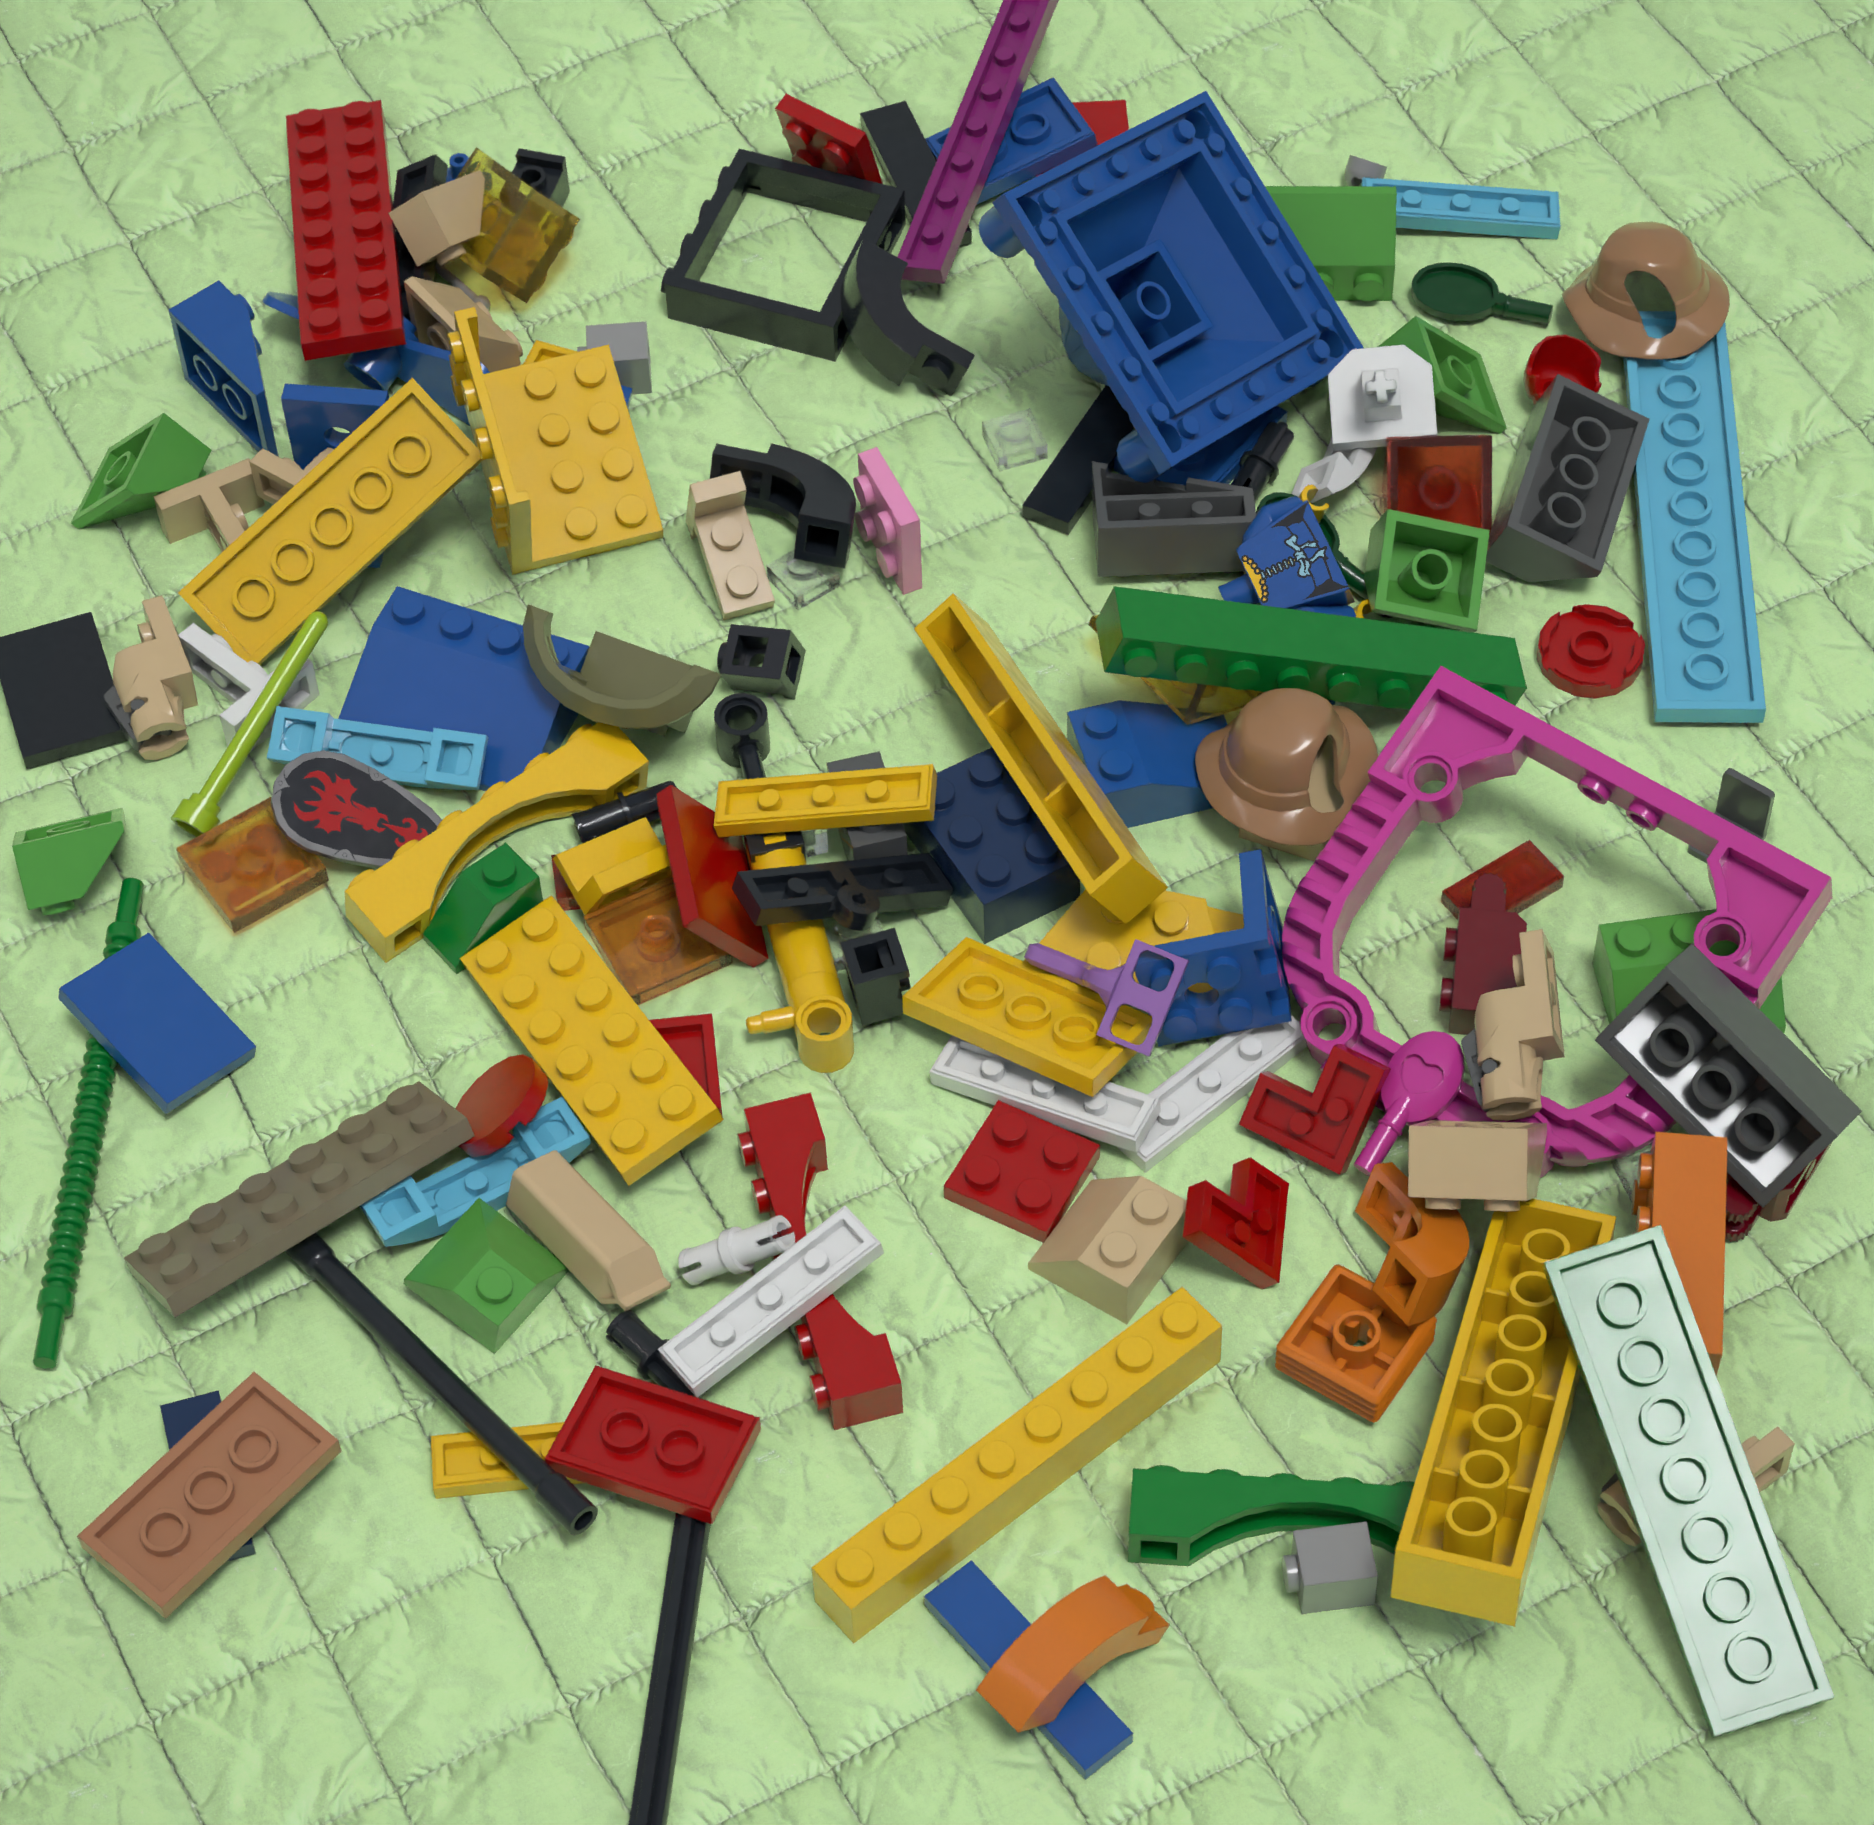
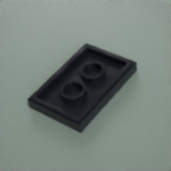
(56, 690)

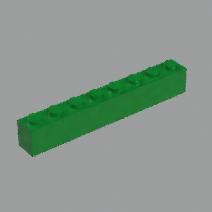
(1291, 648)

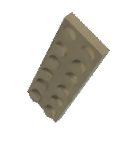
(297, 1197)

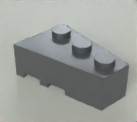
(1167, 525)

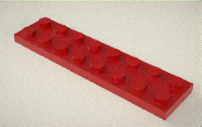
(344, 231)

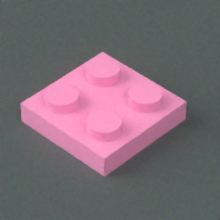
(888, 521)

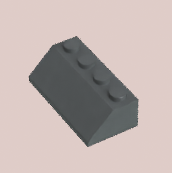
(1566, 485)
(1728, 1073)

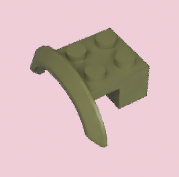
(618, 680)

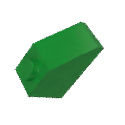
(482, 903)

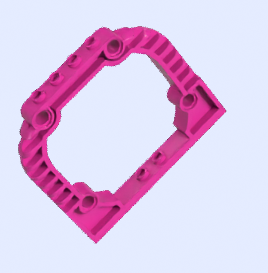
(1472, 736)

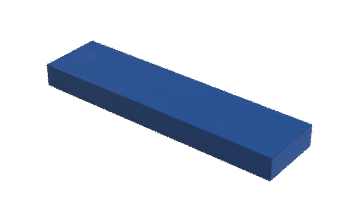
(986, 1627)

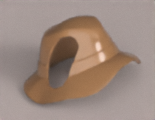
(1611, 318)
(1263, 763)

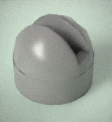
(1358, 168)

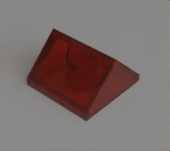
(1440, 477)

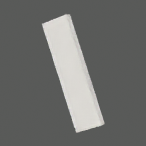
(1214, 1084)
(1111, 1116)
(771, 1301)

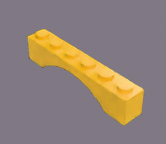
(402, 896)

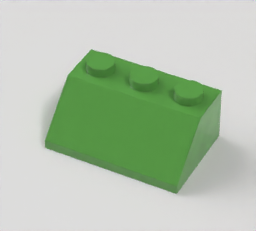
(1345, 235)
(1637, 950)

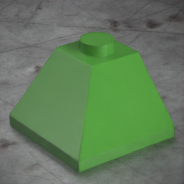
(1458, 372)
(141, 467)
(64, 858)
(486, 1275)

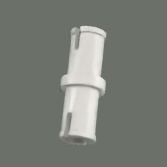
(736, 1250)

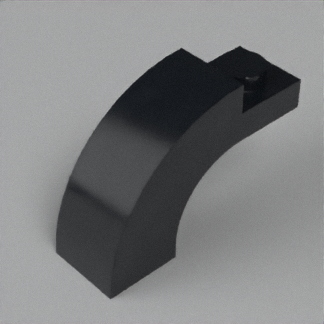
(888, 331)

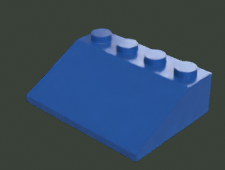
(460, 672)

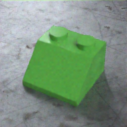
(1426, 570)

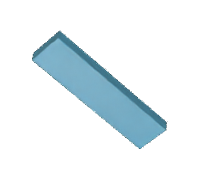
(1474, 208)

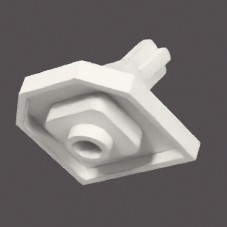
(1380, 396)

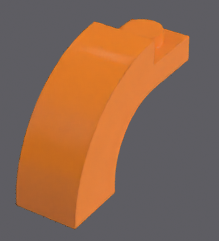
(1423, 1244)
(1068, 1647)

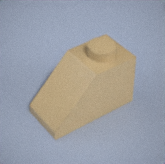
(441, 219)

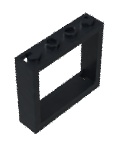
(761, 318)

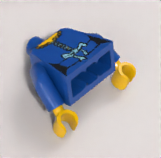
(1291, 561)

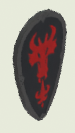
(347, 809)

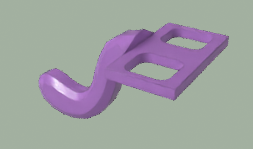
(1116, 987)

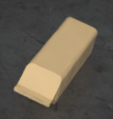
(585, 1232)

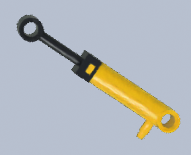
(799, 947)

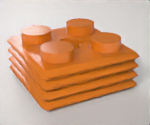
(1321, 1339)

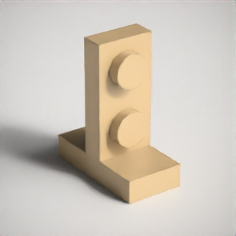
(210, 503)
(728, 545)

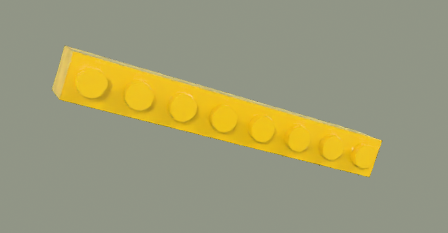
(1041, 760)
(1016, 1465)

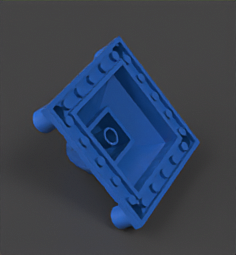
(1175, 282)

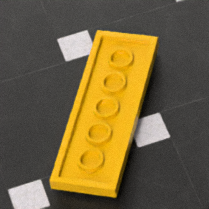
(332, 524)
(591, 1040)

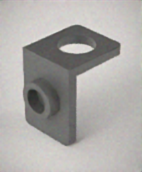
(1742, 804)

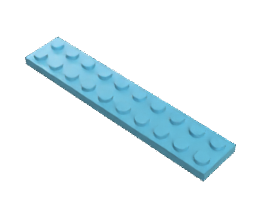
(1694, 536)

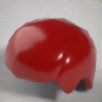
(1561, 356)

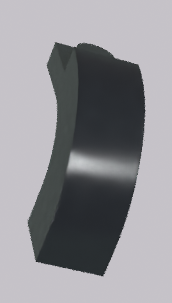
(802, 492)

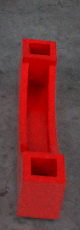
(853, 1367)

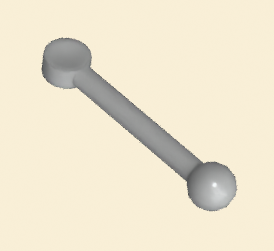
(455, 282)

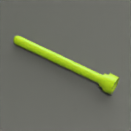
(201, 809)

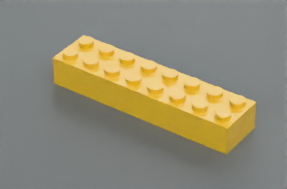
(1496, 1423)

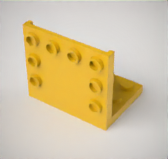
(554, 453)

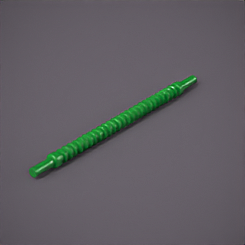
(57, 1297)

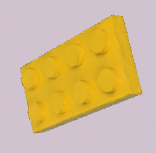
(1025, 1016)

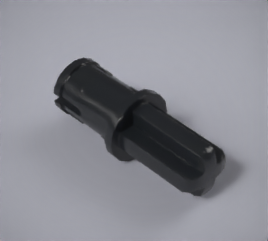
(1261, 462)
(618, 812)
(642, 1347)

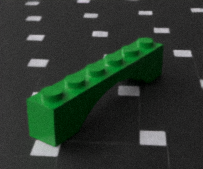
(1190, 1514)

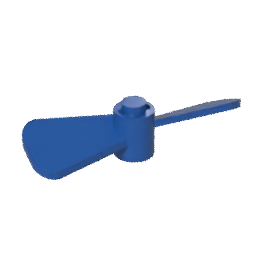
(381, 366)

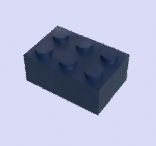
(993, 848)

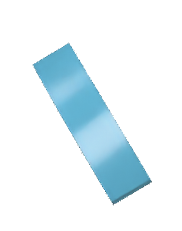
(404, 755)
(433, 1205)

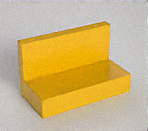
(614, 865)

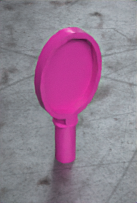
(1417, 1089)

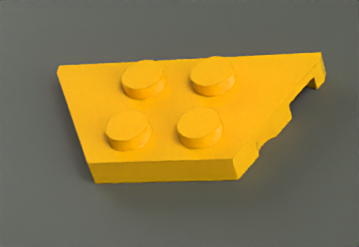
(1103, 940)

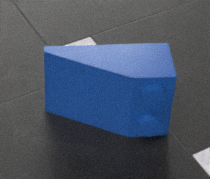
(223, 360)
(1142, 758)

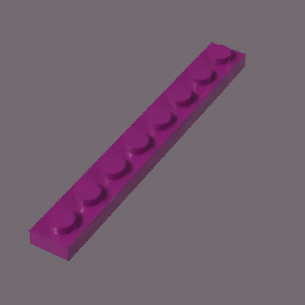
(974, 139)

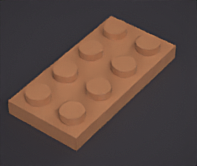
(209, 1494)

